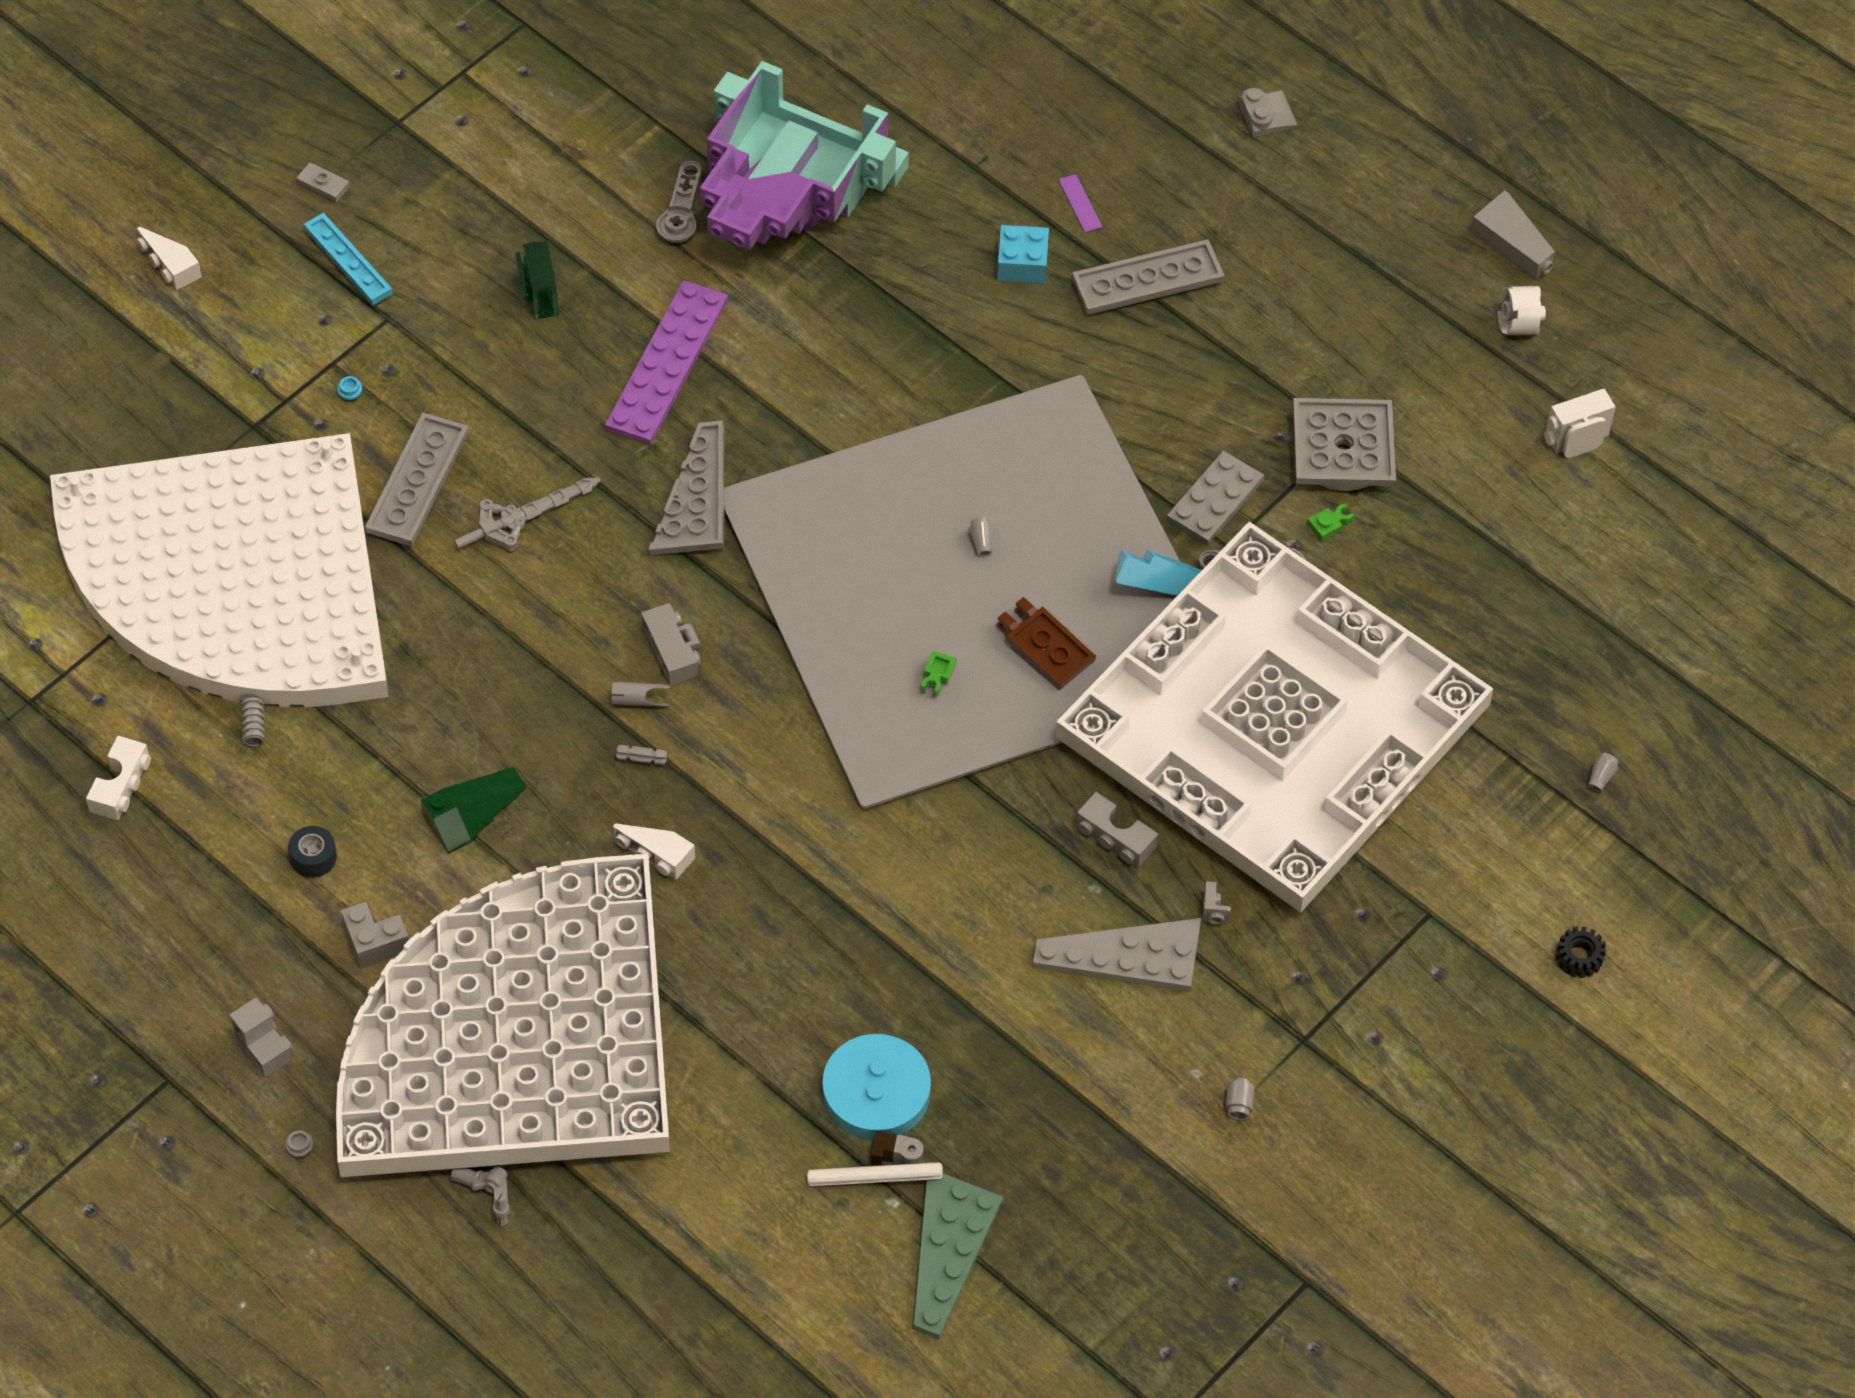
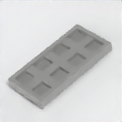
(1215, 498)

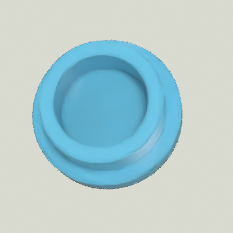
(349, 388)

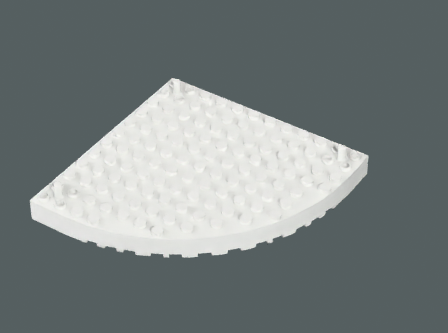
(231, 569)
(513, 1030)

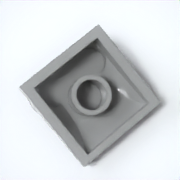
(1266, 112)

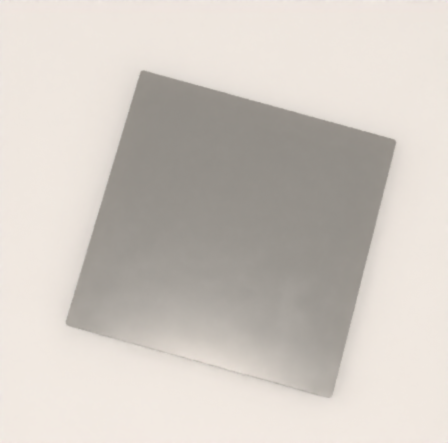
(879, 568)

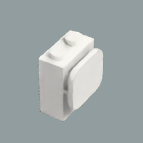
(1580, 423)

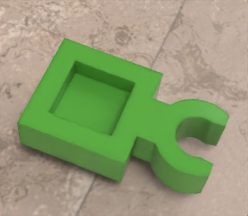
(1328, 524)
(938, 670)

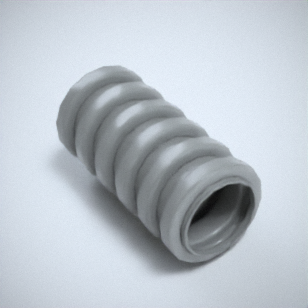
(252, 721)

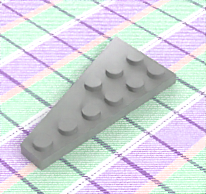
(696, 502)
(1140, 954)

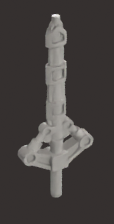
(515, 518)

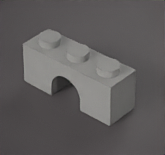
(1131, 844)

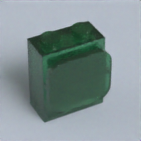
(537, 279)

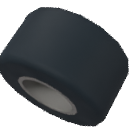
(312, 851)

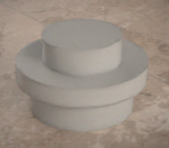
(299, 1144)

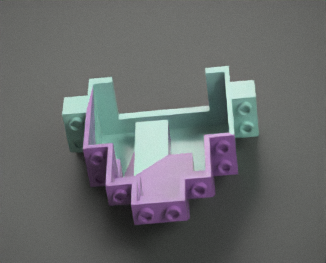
(786, 165)

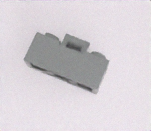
(665, 636)

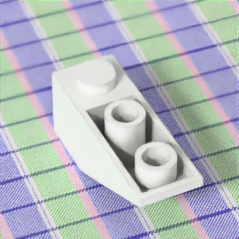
(173, 259)
(665, 849)

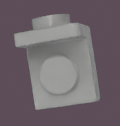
(1212, 910)

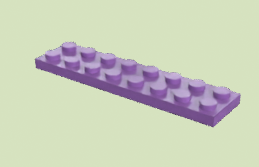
(666, 362)

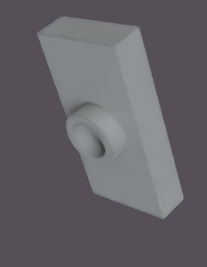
(323, 182)

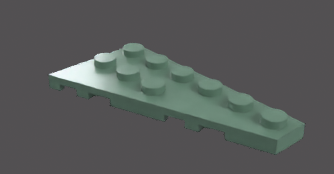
(952, 1236)

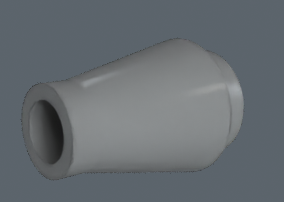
(982, 534)
(1603, 770)

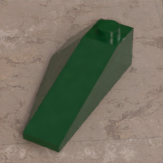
(466, 807)

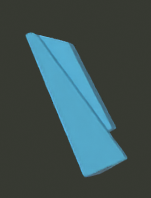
(1154, 572)

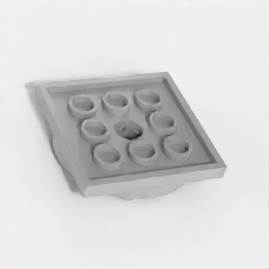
(1357, 423)

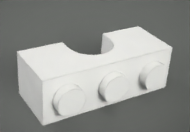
(112, 796)

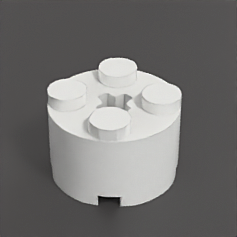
(1520, 310)

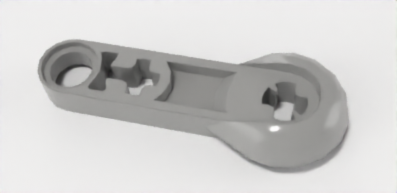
(681, 207)

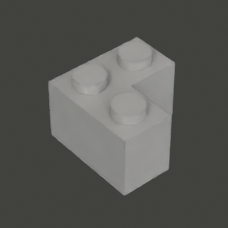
(372, 940)
(258, 1037)

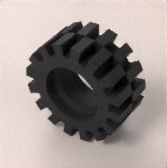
(1584, 939)

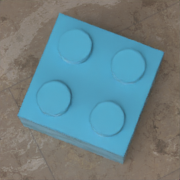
(1023, 254)

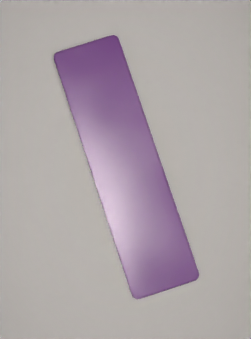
(1080, 203)

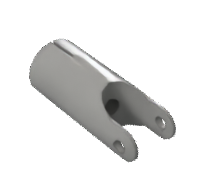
(634, 694)

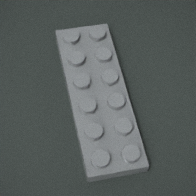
(1147, 277)
(417, 479)

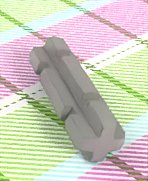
(641, 754)

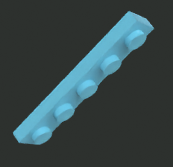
(348, 259)

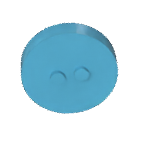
(876, 1086)

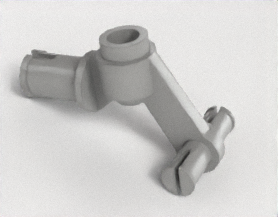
(493, 1182)

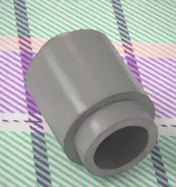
(1240, 1099)

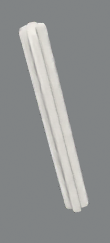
(875, 1174)

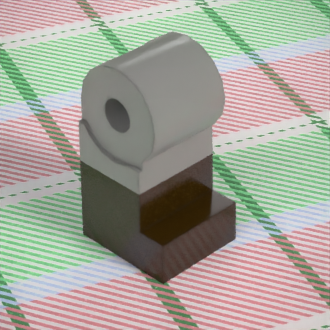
(896, 1149)

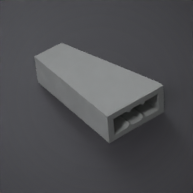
(1513, 235)

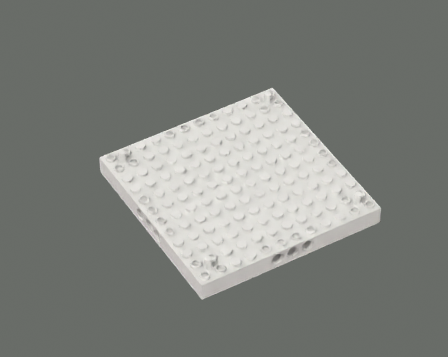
(1274, 715)

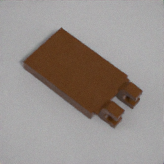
(1045, 643)

